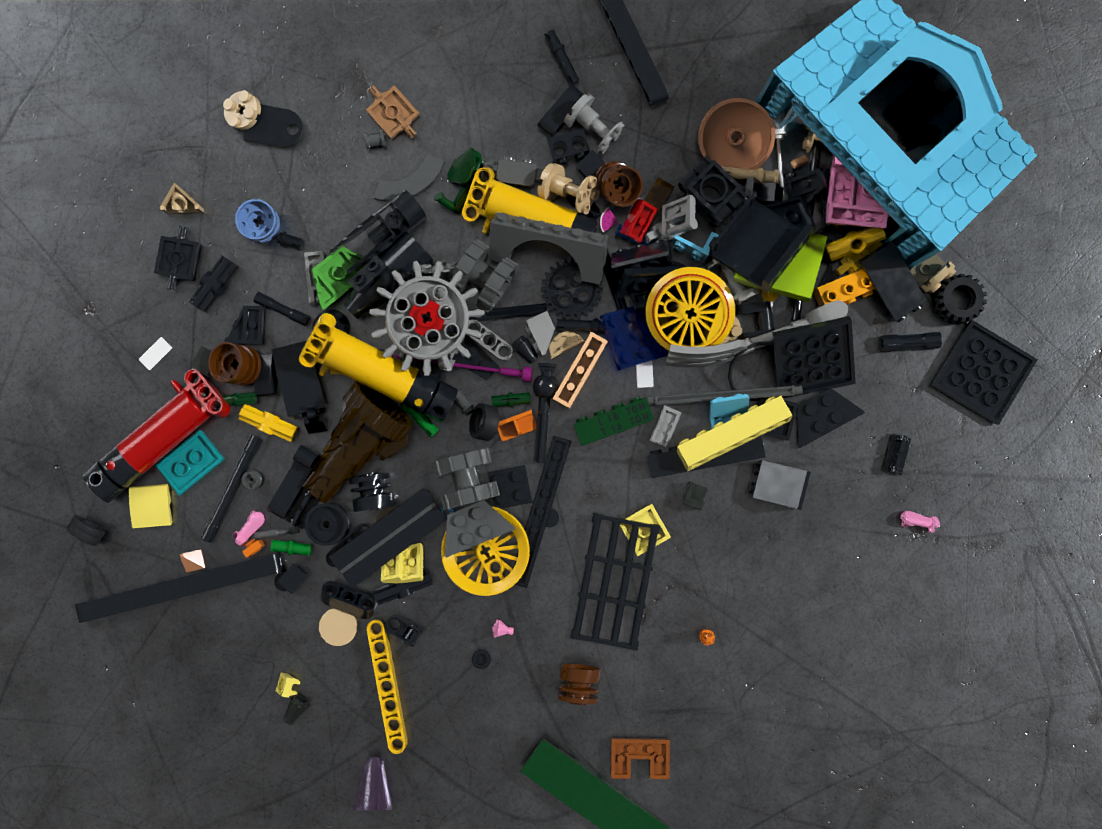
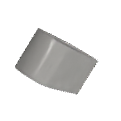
(496, 346)

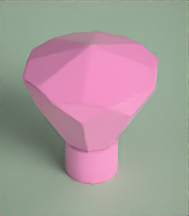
(500, 629)

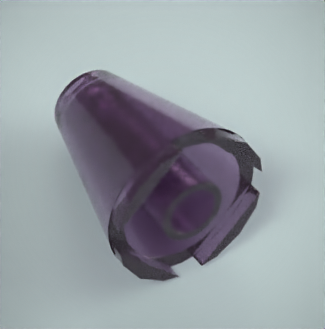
(373, 787)

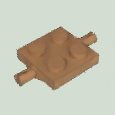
(392, 112)

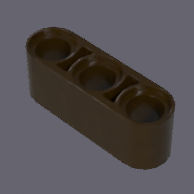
(658, 196)

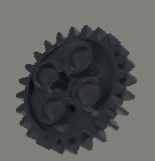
(576, 306)

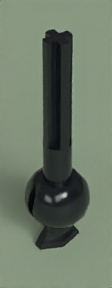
(544, 388)

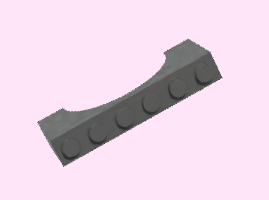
(586, 247)

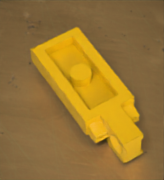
(848, 261)

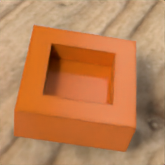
(253, 547)

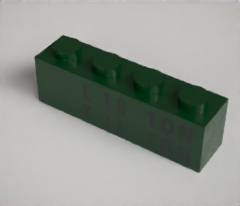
(613, 421)

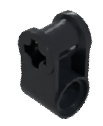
(404, 630)

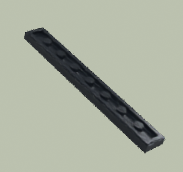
(544, 500)

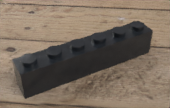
(669, 462)

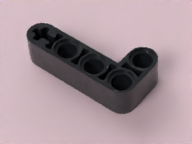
(293, 482)

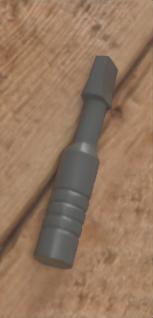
(275, 532)

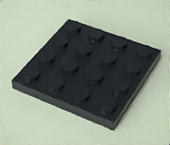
(815, 355)
(984, 372)

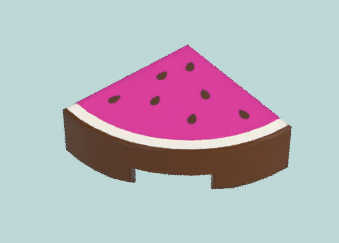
(607, 220)

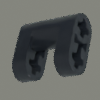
(763, 316)

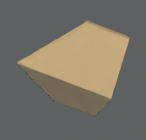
(179, 202)

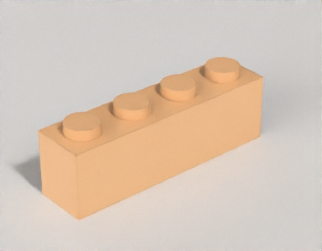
(580, 370)

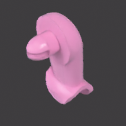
(911, 519)
(254, 522)

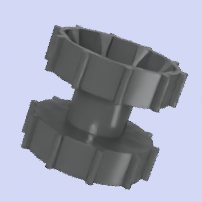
(490, 280)
(465, 478)

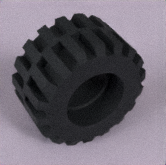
(970, 288)

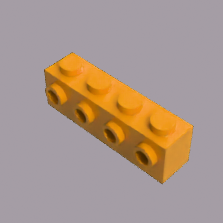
(845, 289)

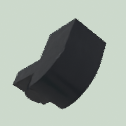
(766, 192)

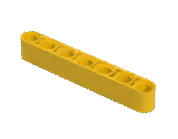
(385, 695)

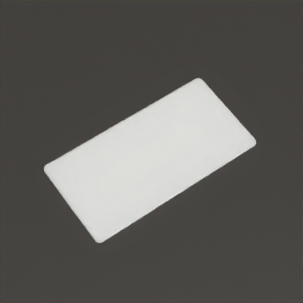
(155, 353)
(645, 375)

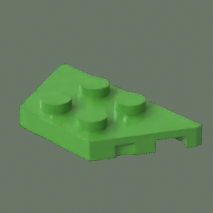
(331, 276)

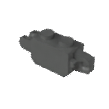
(515, 173)

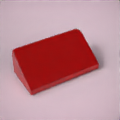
(638, 220)

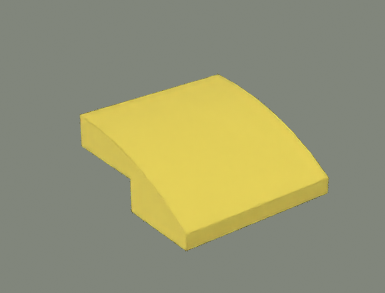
(150, 506)
(405, 566)

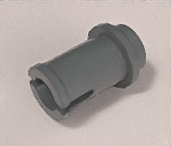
(463, 404)

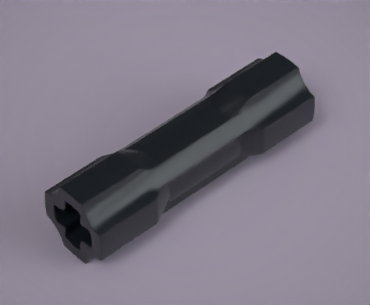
(913, 341)

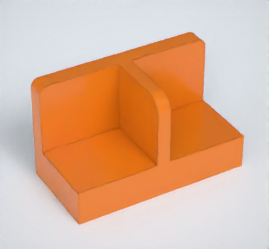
(517, 425)

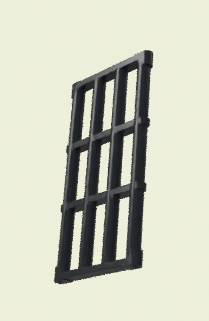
(621, 601)

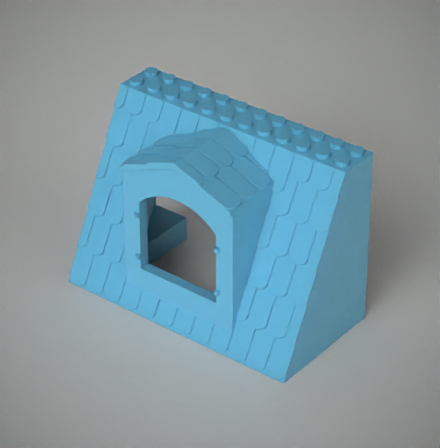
(954, 179)

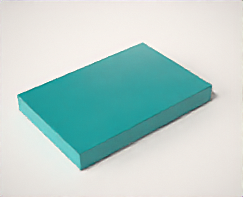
(190, 462)

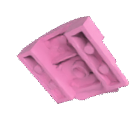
(850, 202)

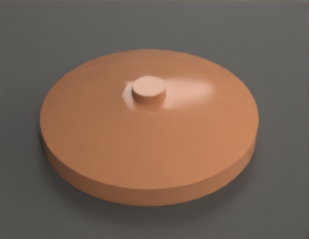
(737, 134)

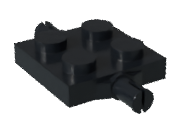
(177, 258)

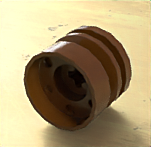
(627, 187)
(234, 364)
(579, 687)

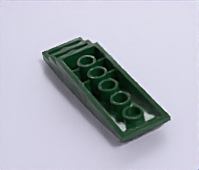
(585, 790)

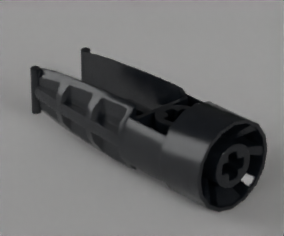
(404, 209)

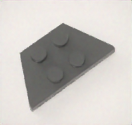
(474, 526)

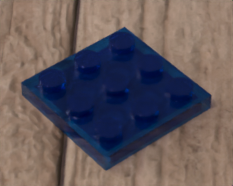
(630, 338)

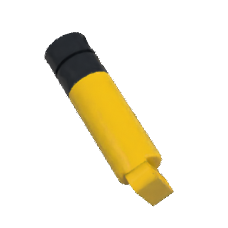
(369, 367)

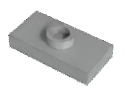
(665, 426)

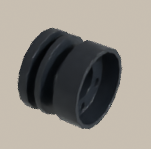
(371, 492)

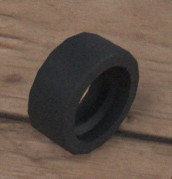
(484, 422)

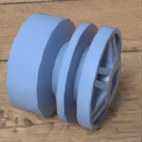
(251, 212)

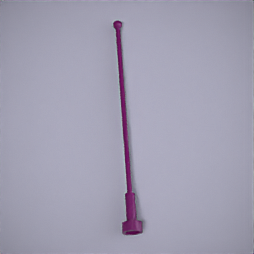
(525, 374)

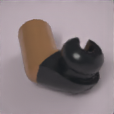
(793, 165)

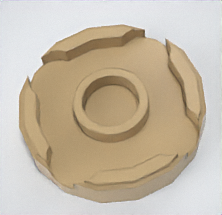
(338, 627)

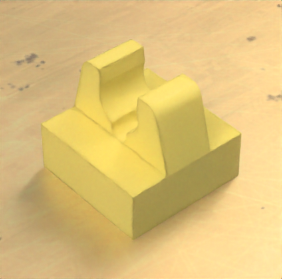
(285, 684)

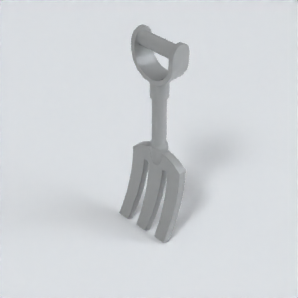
(718, 354)

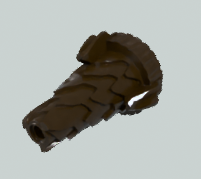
(366, 427)

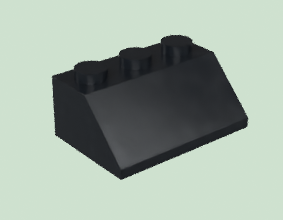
(642, 256)

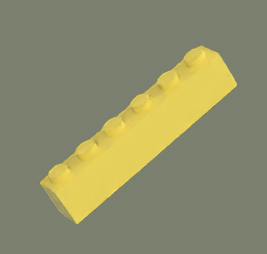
(733, 433)

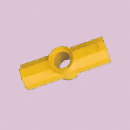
(844, 245)
(268, 423)

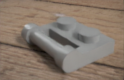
(676, 211)

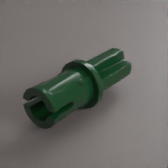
(240, 399)

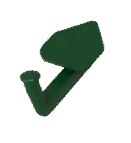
(461, 172)

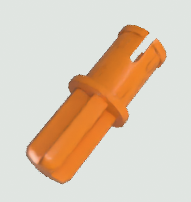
(707, 637)

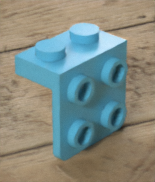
(697, 253)
(724, 408)

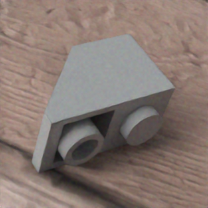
(542, 331)

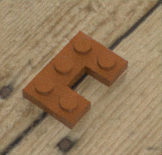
(640, 748)

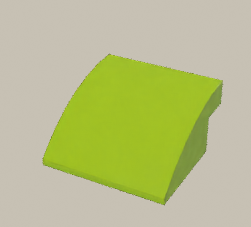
(801, 274)

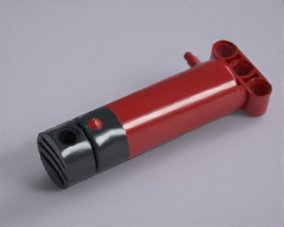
(156, 436)

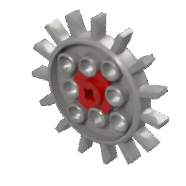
(409, 291)

